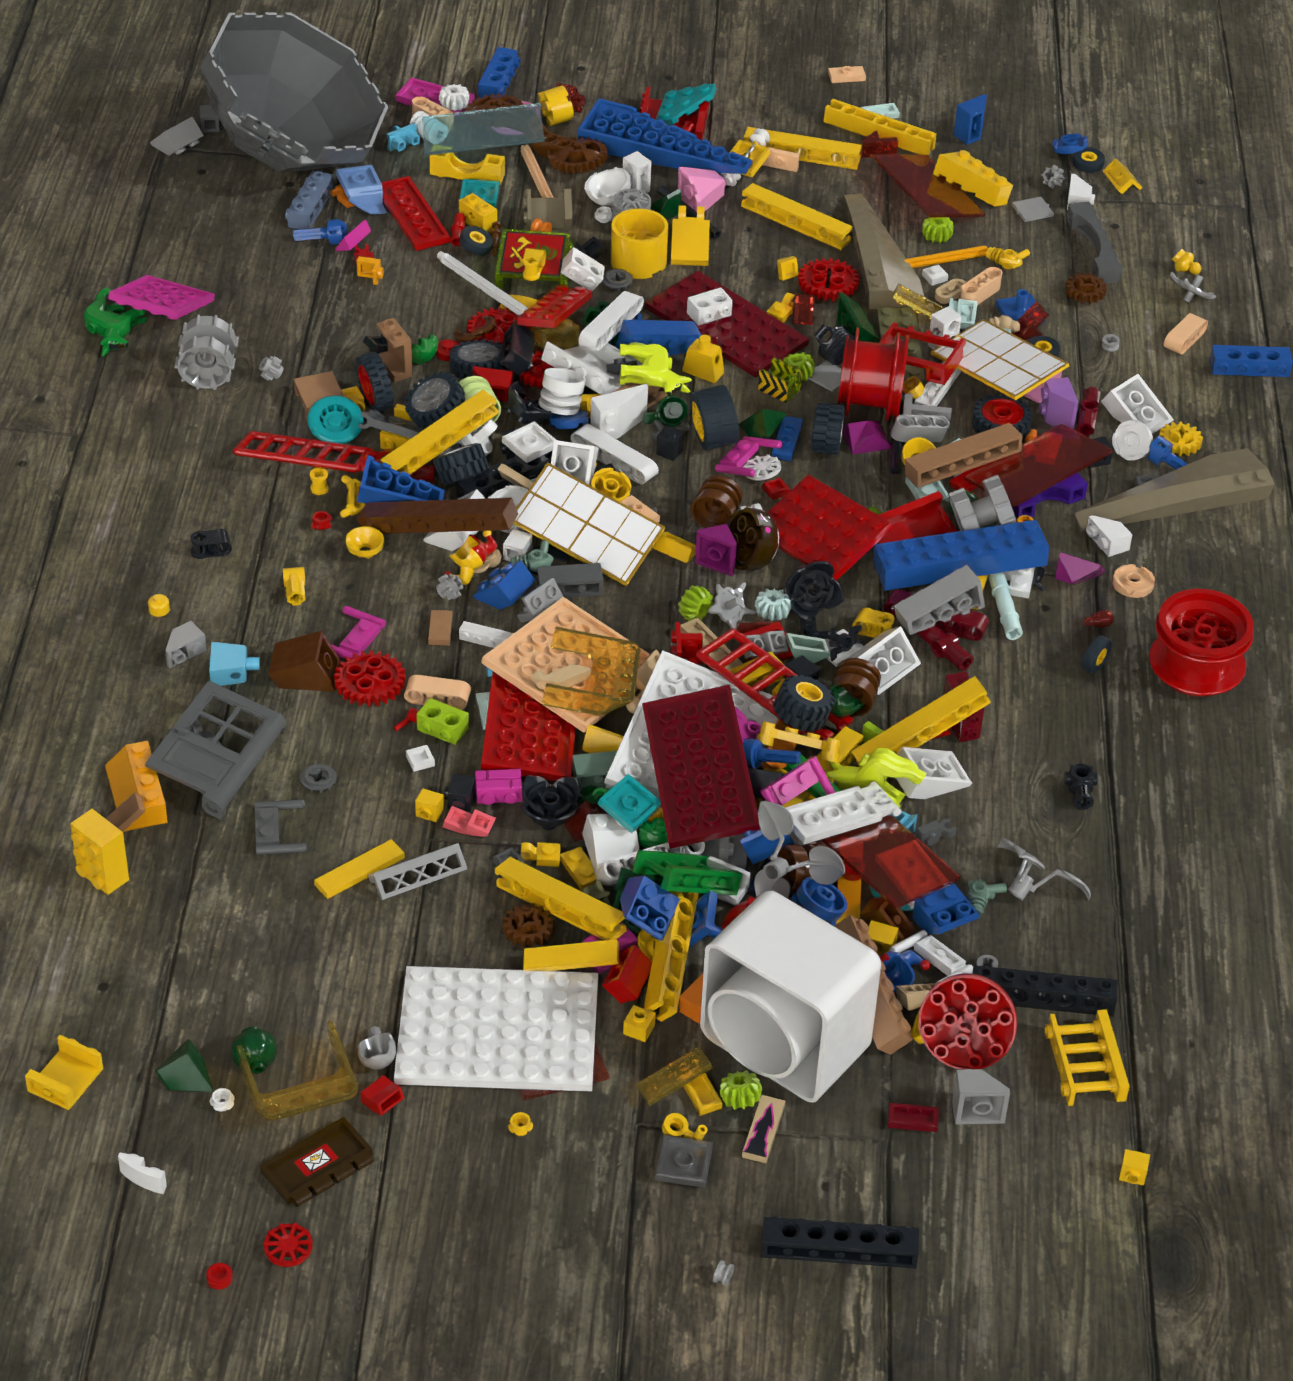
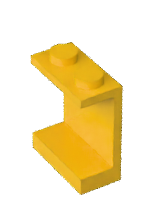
(66, 1074)

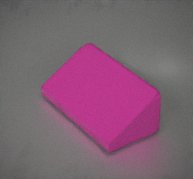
(354, 237)

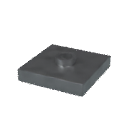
(684, 1161)

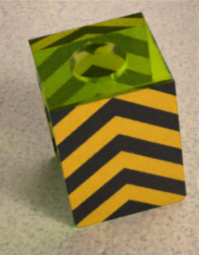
(780, 380)

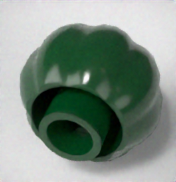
(258, 1047)

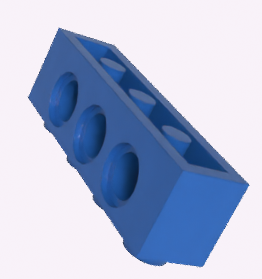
(499, 72)
(1251, 360)

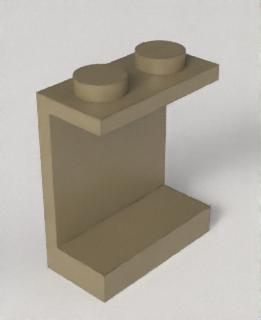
(553, 210)

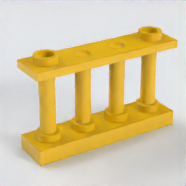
(1105, 1045)

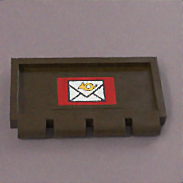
(317, 1161)

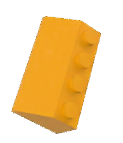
(130, 775)

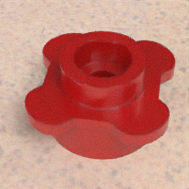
(321, 520)

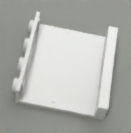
(589, 364)

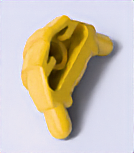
(352, 507)

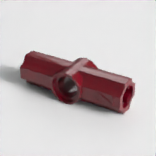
(1088, 411)
(947, 646)

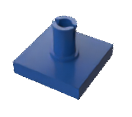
(1015, 306)
(704, 919)

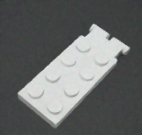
(841, 812)

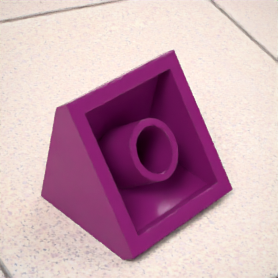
(716, 549)

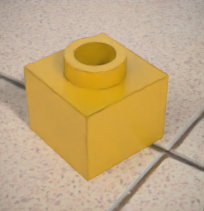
(429, 805)
(639, 1023)
(1134, 1167)

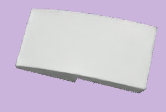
(134, 1169)

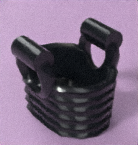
(834, 347)

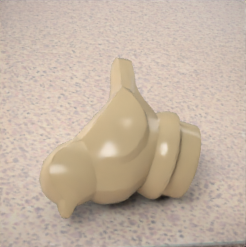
(1005, 322)

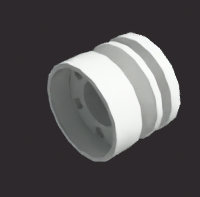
(562, 391)

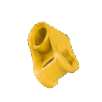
(534, 262)
(873, 622)

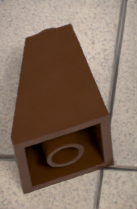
(304, 663)

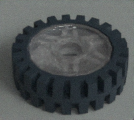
(476, 354)
(433, 398)

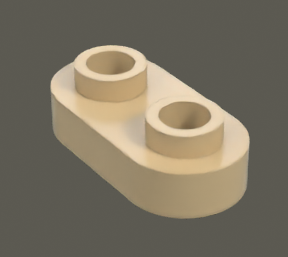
(949, 290)

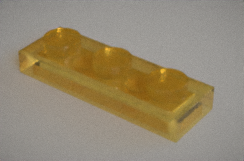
(916, 301)
(674, 1076)

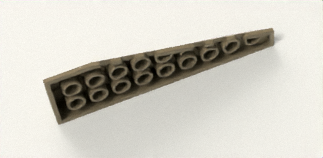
(878, 256)
(1201, 485)

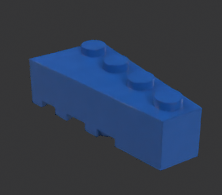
(672, 335)
(385, 484)

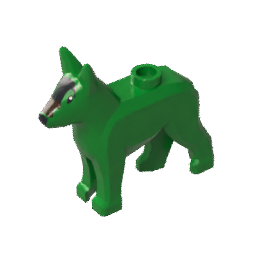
(109, 324)

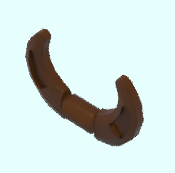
(463, 337)

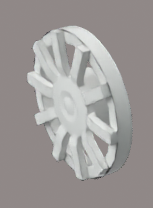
(763, 468)

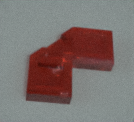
(578, 101)

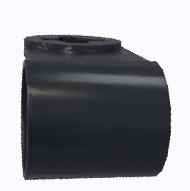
(211, 542)

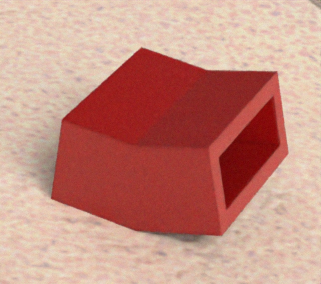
(382, 1095)

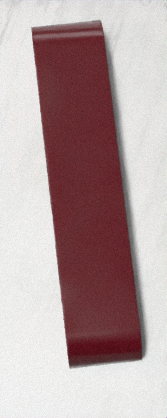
(969, 626)

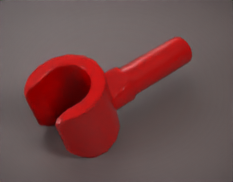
(411, 716)

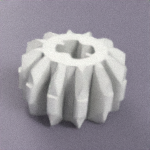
(454, 97)

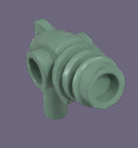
(536, 557)
(980, 892)

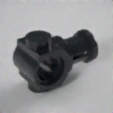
(1080, 783)

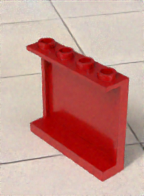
(918, 519)

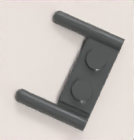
(268, 827)

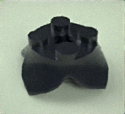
(524, 407)
(825, 593)
(548, 803)

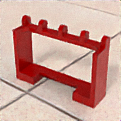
(935, 372)

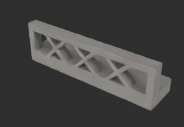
(411, 864)

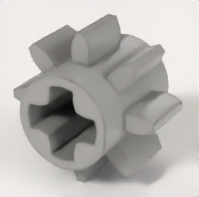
(1053, 176)
(271, 368)
(449, 586)

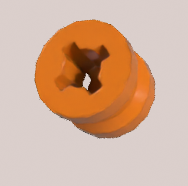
(538, 225)

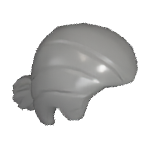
(377, 1050)

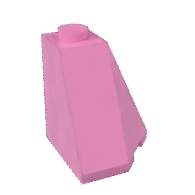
(700, 187)

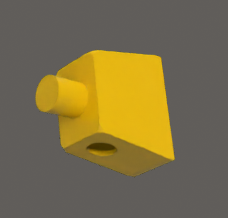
(704, 360)

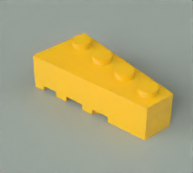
(974, 177)

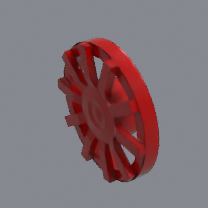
(288, 1245)

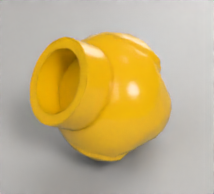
(1184, 261)

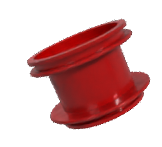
(873, 374)
(1201, 642)

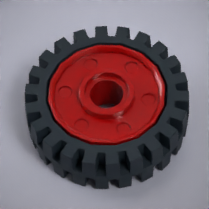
(374, 381)
(1000, 410)

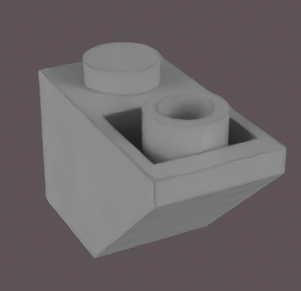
(184, 644)

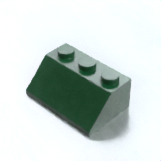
(851, 316)

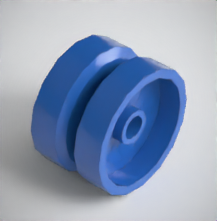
(821, 900)

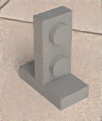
(913, 409)

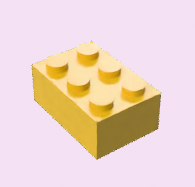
(99, 851)

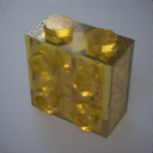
(564, 335)

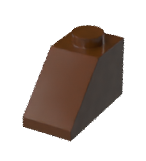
(883, 912)

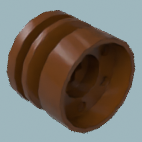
(716, 501)
(860, 680)
(793, 855)

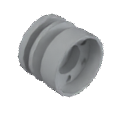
(630, 199)

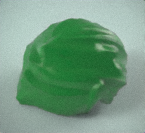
(424, 350)
(652, 833)

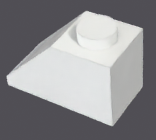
(1079, 191)

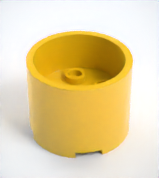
(639, 242)

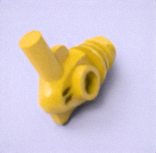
(1007, 258)

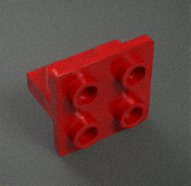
(686, 644)

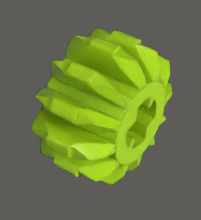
(937, 229)
(802, 362)
(695, 603)
(740, 1089)

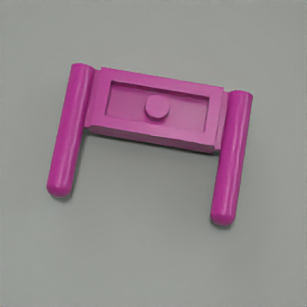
(741, 453)
(361, 634)
(796, 782)

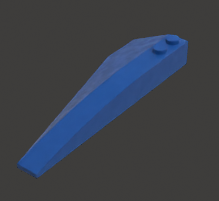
(629, 131)

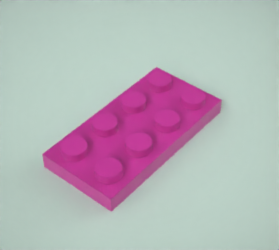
(421, 88)

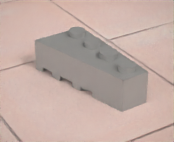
(941, 601)

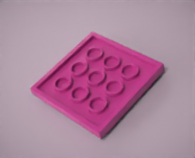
(161, 297)

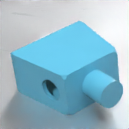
(230, 663)

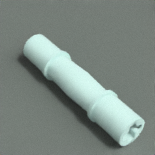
(1005, 605)

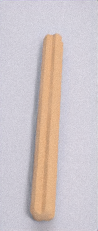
(536, 172)

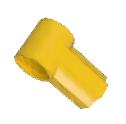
(294, 582)

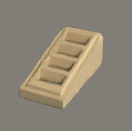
(912, 995)

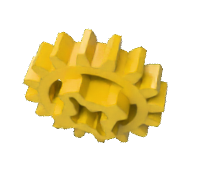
(1182, 437)

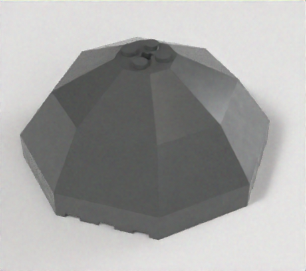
(291, 93)

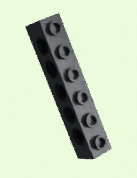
(491, 480)
(1054, 990)
(849, 1250)

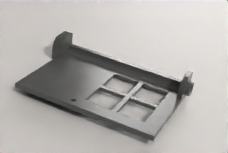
(208, 765)

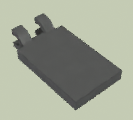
(390, 423)

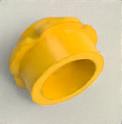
(520, 1119)

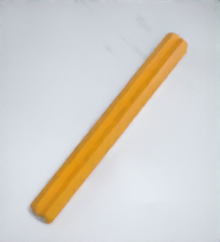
(946, 257)

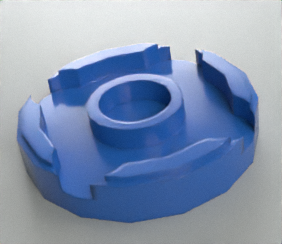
(1070, 143)
(569, 421)

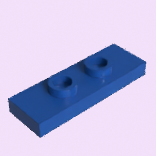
(788, 435)

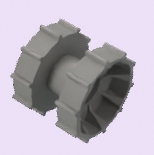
(206, 352)
(982, 512)

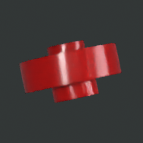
(444, 349)

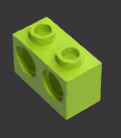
(442, 721)

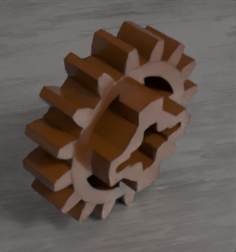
(1086, 288)
(528, 925)

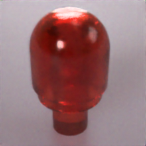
(1100, 619)

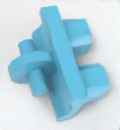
(402, 136)

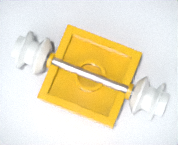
(755, 151)

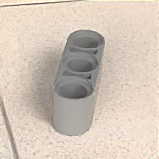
(924, 426)

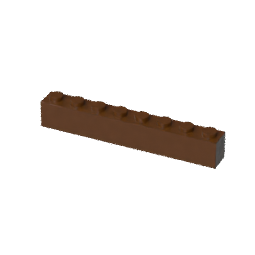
(439, 515)

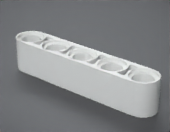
(609, 321)
(610, 450)
(616, 863)

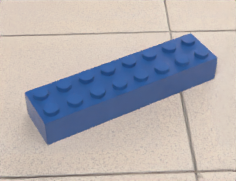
(982, 549)

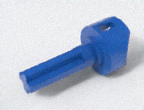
(324, 232)
(1162, 453)
(756, 754)

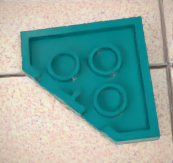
(684, 102)

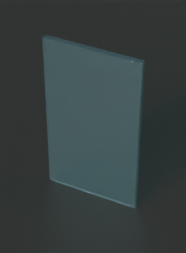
(482, 129)

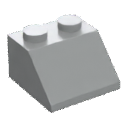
(178, 137)
(979, 1098)

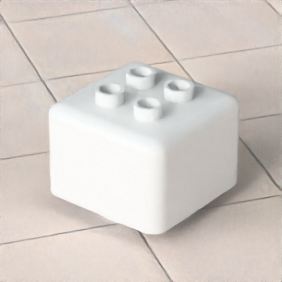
(789, 995)

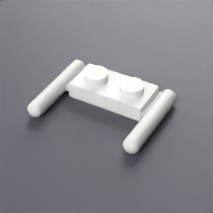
(935, 953)

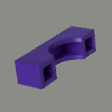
(1067, 491)

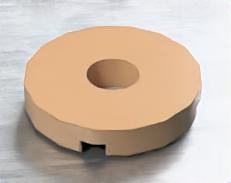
(1138, 589)

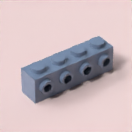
(310, 200)

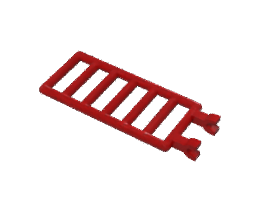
(307, 444)
(753, 692)

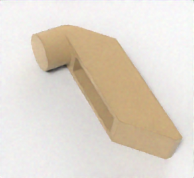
(565, 676)

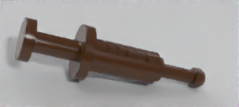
(496, 234)

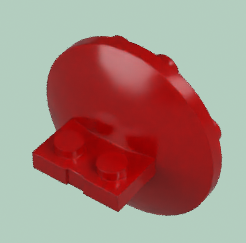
(967, 1021)

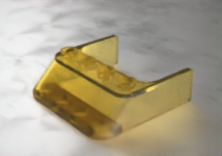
(612, 673)
(305, 1096)

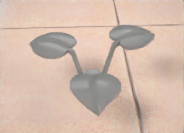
(824, 863)
(1023, 883)

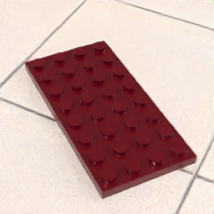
(746, 337)
(700, 766)

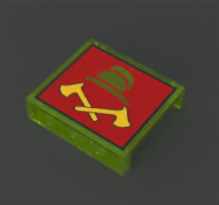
(513, 249)

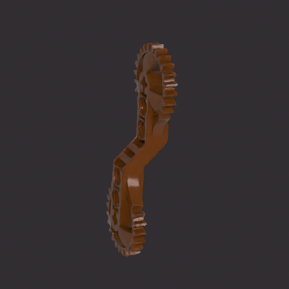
(563, 152)

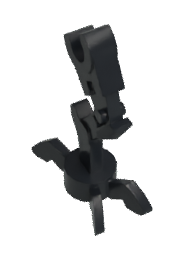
(841, 642)

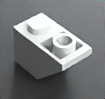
(1109, 535)

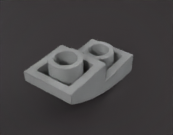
(770, 642)

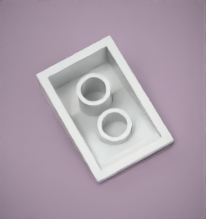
(1137, 402)
(619, 410)
(575, 459)
(942, 771)
(607, 840)

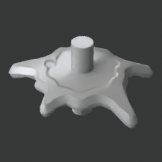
(1192, 288)
(730, 604)

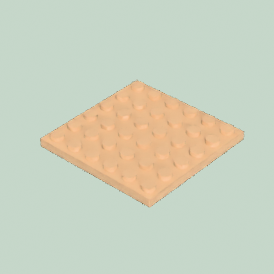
(531, 651)

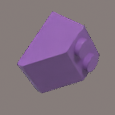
(1059, 402)

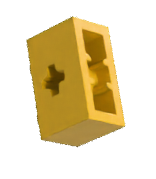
(478, 212)

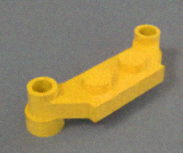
(828, 748)

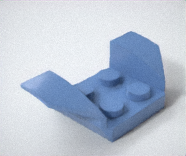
(362, 188)

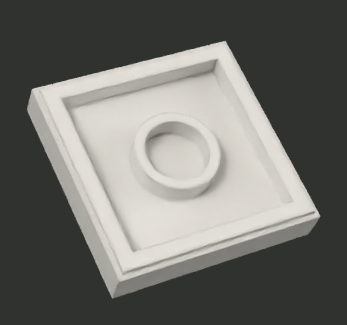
(529, 442)

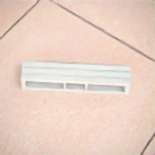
(482, 634)

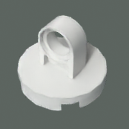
(481, 435)
(1132, 440)

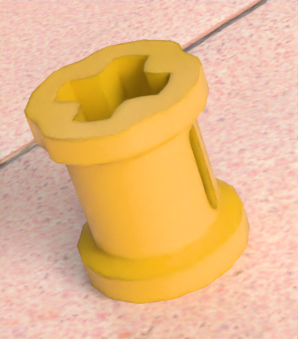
(318, 478)

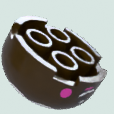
(755, 538)

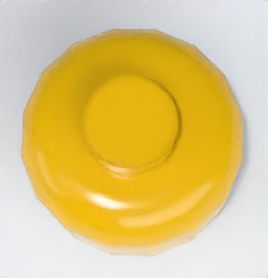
(158, 605)

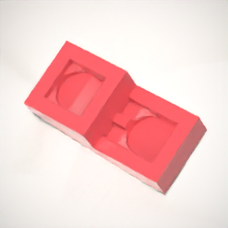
(469, 824)

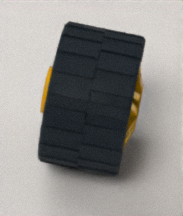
(714, 417)

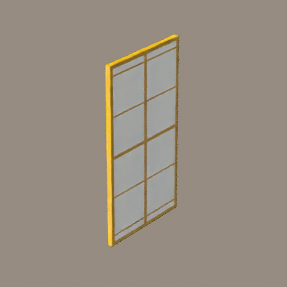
(1003, 359)
(587, 523)

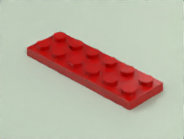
(413, 214)
(555, 307)

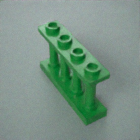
(687, 872)

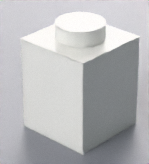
(517, 544)

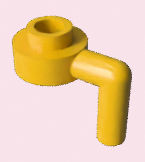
(681, 1123)

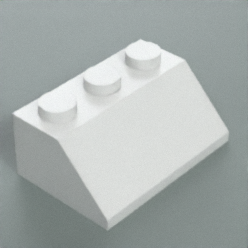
(452, 540)
(890, 655)

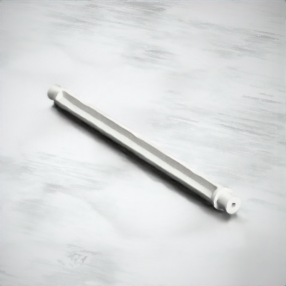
(481, 283)

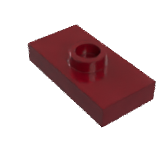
(913, 1117)

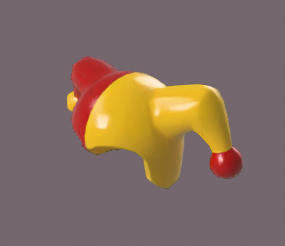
(472, 555)

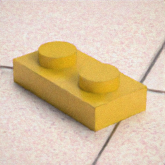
(579, 867)

